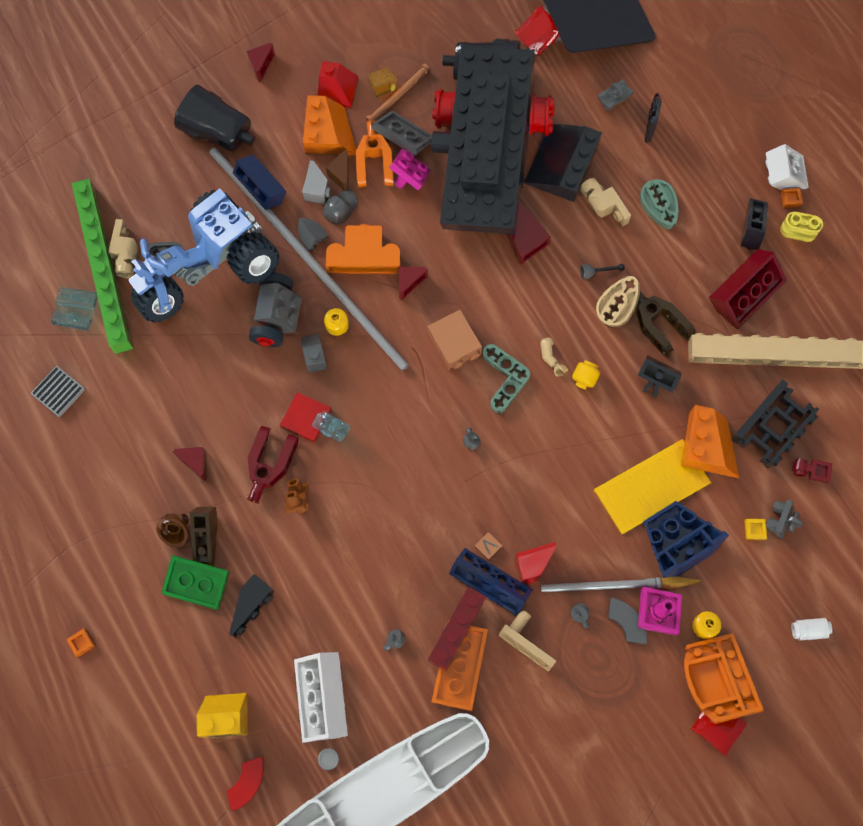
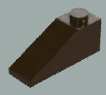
(203, 534)

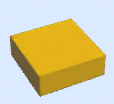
(755, 529)

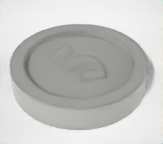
(328, 759)

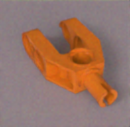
(382, 150)

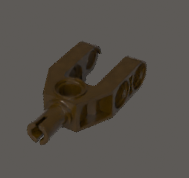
(670, 313)

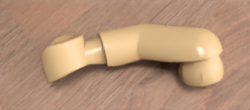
(547, 355)

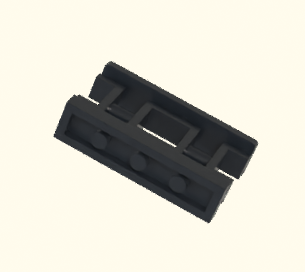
(763, 415)

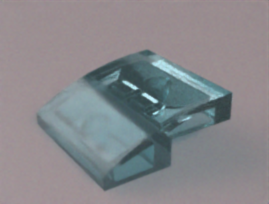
(74, 308)

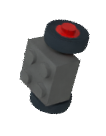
(275, 310)

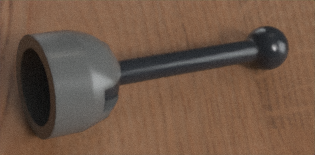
(588, 270)

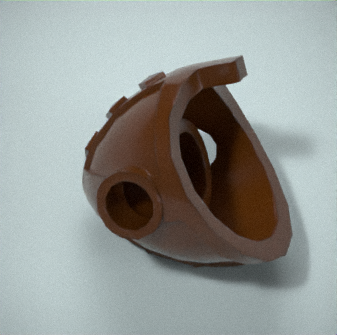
(175, 529)

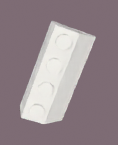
(320, 697)

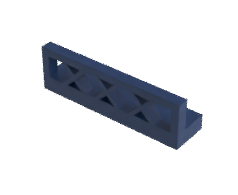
(488, 583)

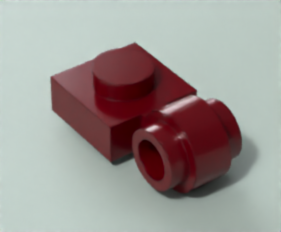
(817, 470)

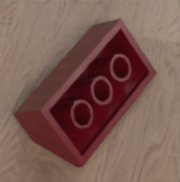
(748, 287)

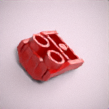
(538, 31)
(721, 734)

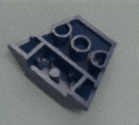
(681, 539)

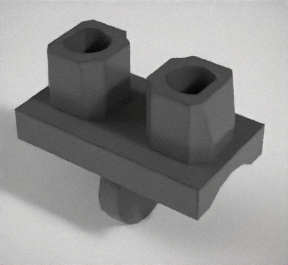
(615, 94)
(780, 526)

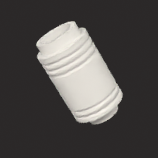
(811, 629)

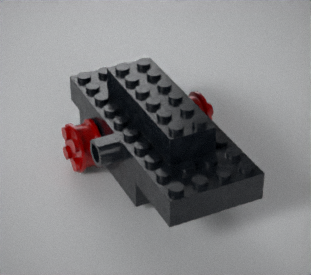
(488, 137)

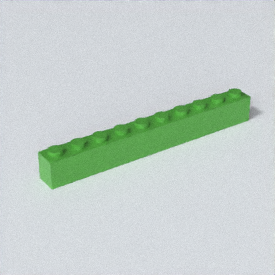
(102, 266)

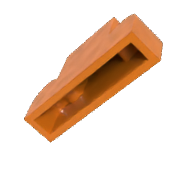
(363, 253)

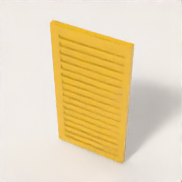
(650, 487)

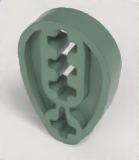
(668, 198)

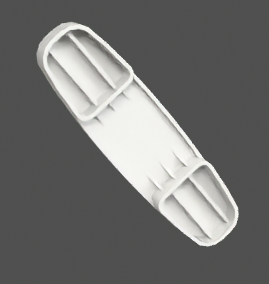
(399, 778)

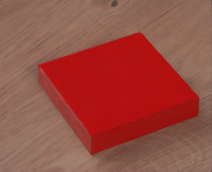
(302, 415)

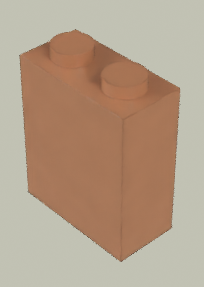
(454, 340)

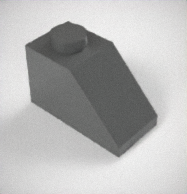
(313, 353)

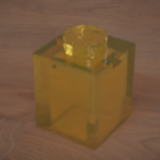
(382, 81)

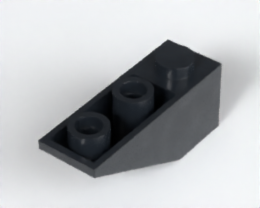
(250, 600)

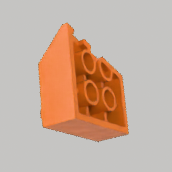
(327, 128)
(709, 443)

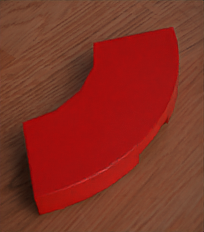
(247, 785)

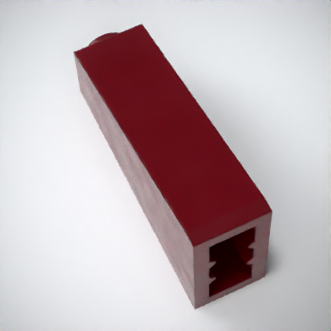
(529, 236)

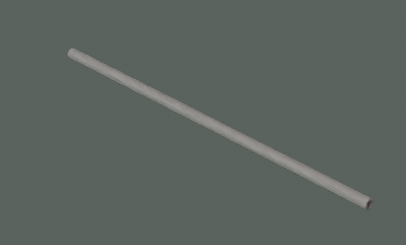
(315, 266)

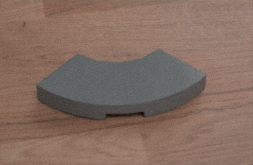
(628, 620)

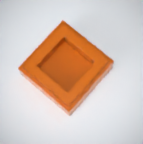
(791, 197)
(80, 642)

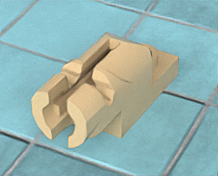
(605, 201)
(123, 250)

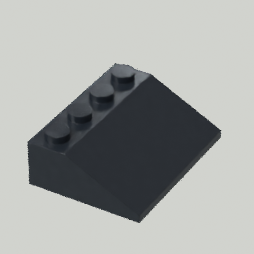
(564, 160)

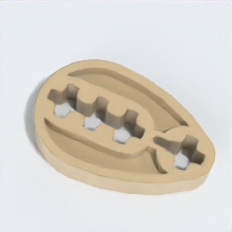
(609, 298)

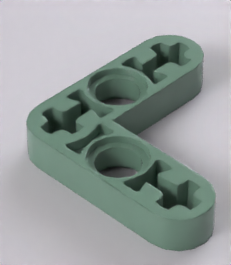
(511, 380)

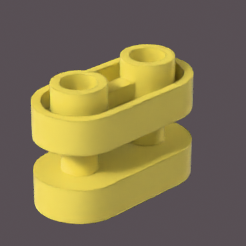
(801, 226)

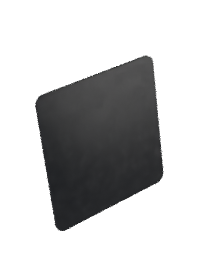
(599, 23)

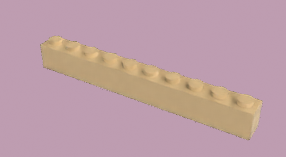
(775, 351)

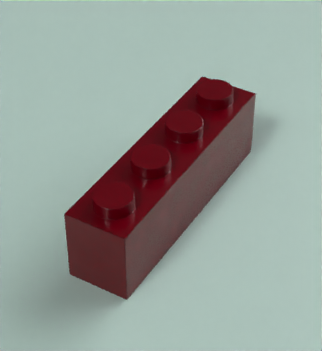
(456, 629)

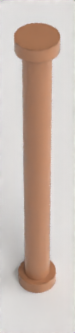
(425, 69)

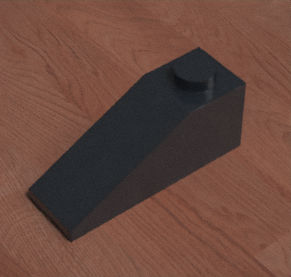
(755, 224)

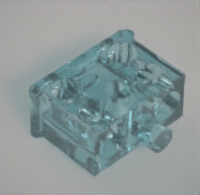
(331, 426)

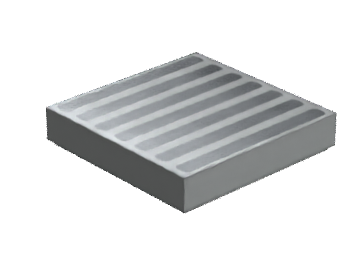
(58, 391)

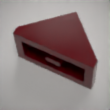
(260, 59)
(410, 278)
(195, 459)

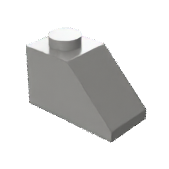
(316, 185)

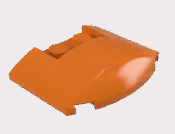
(720, 679)

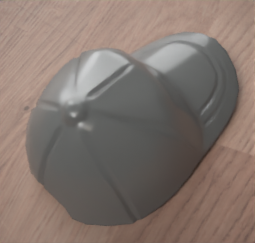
(339, 207)

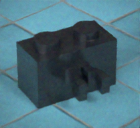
(659, 374)

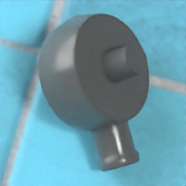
(471, 439)
(580, 614)
(395, 639)

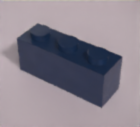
(259, 182)

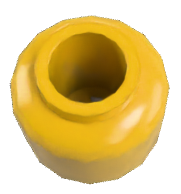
(336, 321)
(586, 375)
(700, 627)

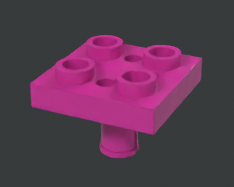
(409, 170)
(669, 605)

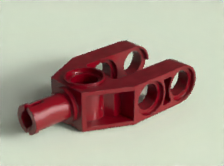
(274, 473)

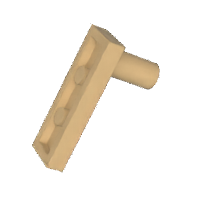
(513, 637)

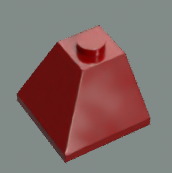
(337, 83)
(533, 562)

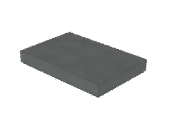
(402, 132)

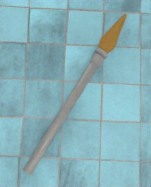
(667, 583)

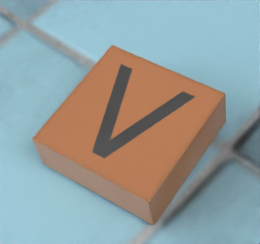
(488, 546)

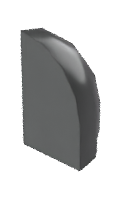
(311, 233)

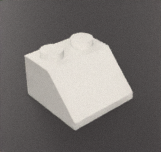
(786, 168)

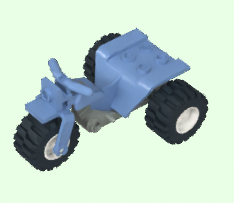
(219, 234)

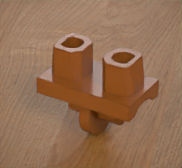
(296, 497)

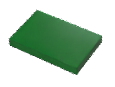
(195, 582)

